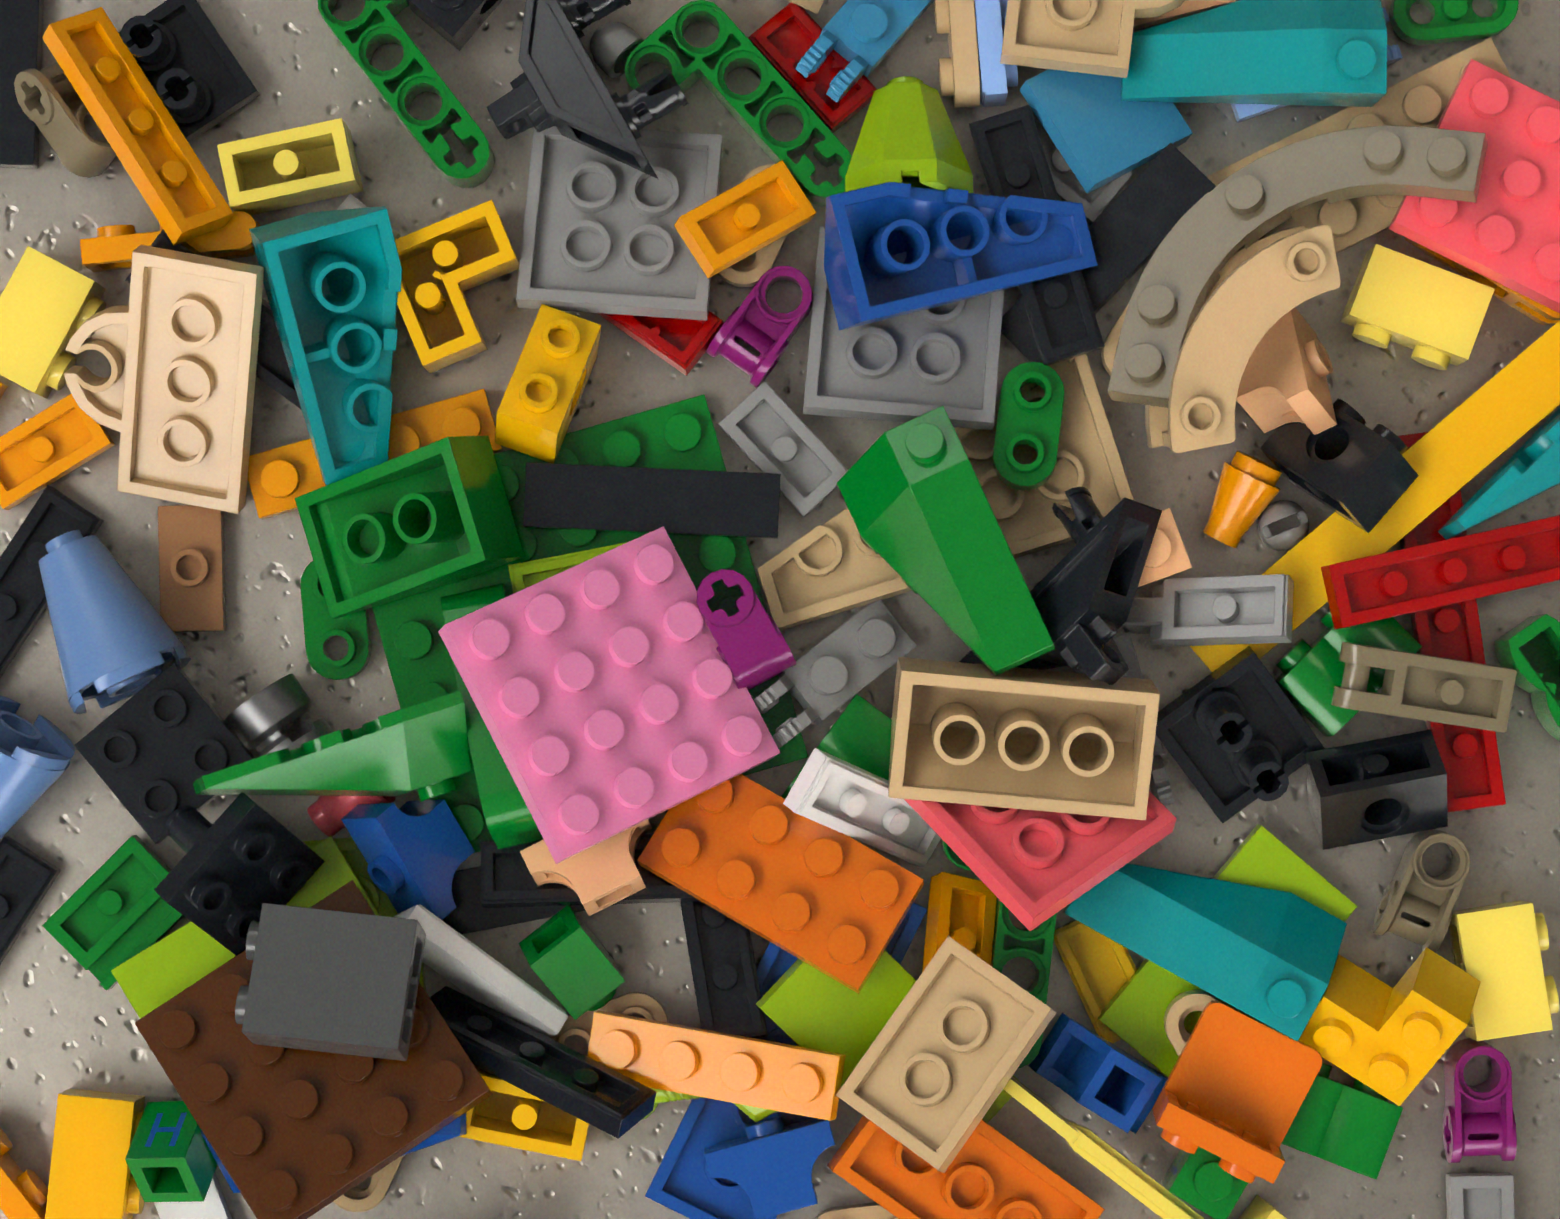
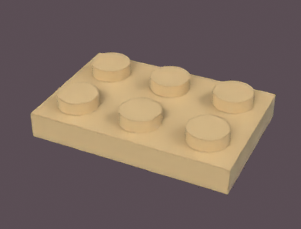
(946, 1054)

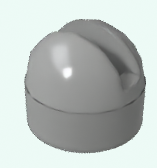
(612, 46)
(1288, 538)

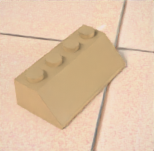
(1022, 739)

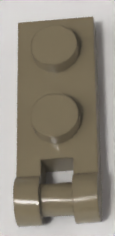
(1426, 687)

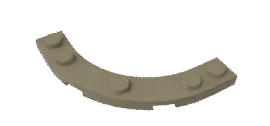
(1257, 201)

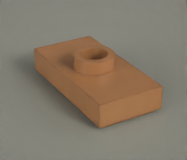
(192, 568)

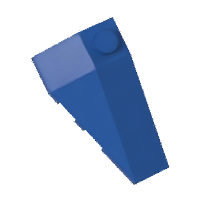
(922, 248)

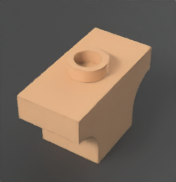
(1288, 378)
(598, 874)

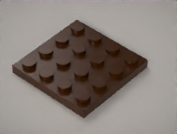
(305, 1121)

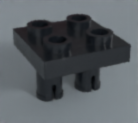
(188, 65)
(1236, 735)
(159, 747)
(234, 868)

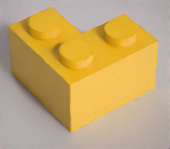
(436, 272)
(1391, 1033)

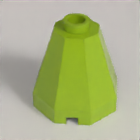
(908, 141)

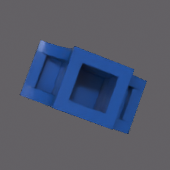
(411, 851)
(1098, 1074)
(773, 1163)

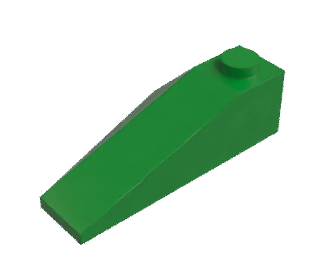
(936, 529)
(389, 756)

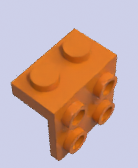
(1236, 1092)

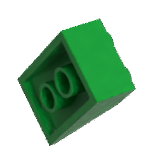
(410, 525)

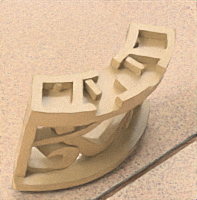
(1247, 300)

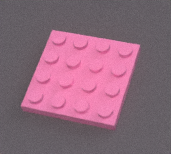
(607, 694)

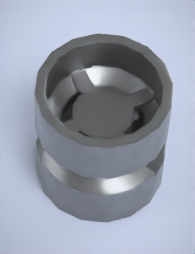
(272, 712)

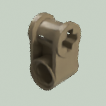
(63, 120)
(1423, 895)

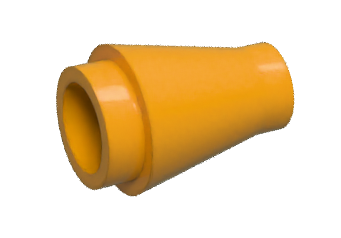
(1241, 497)

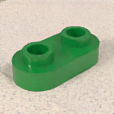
(1450, 20)
(1028, 424)
(321, 628)

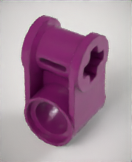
(762, 327)
(749, 638)
(1481, 1116)

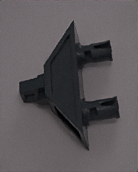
(567, 91)
(1092, 586)

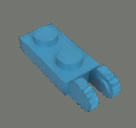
(863, 36)

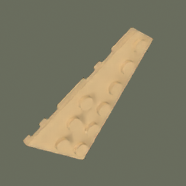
(838, 571)

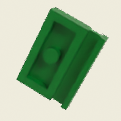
(115, 912)

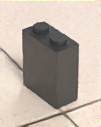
(331, 981)

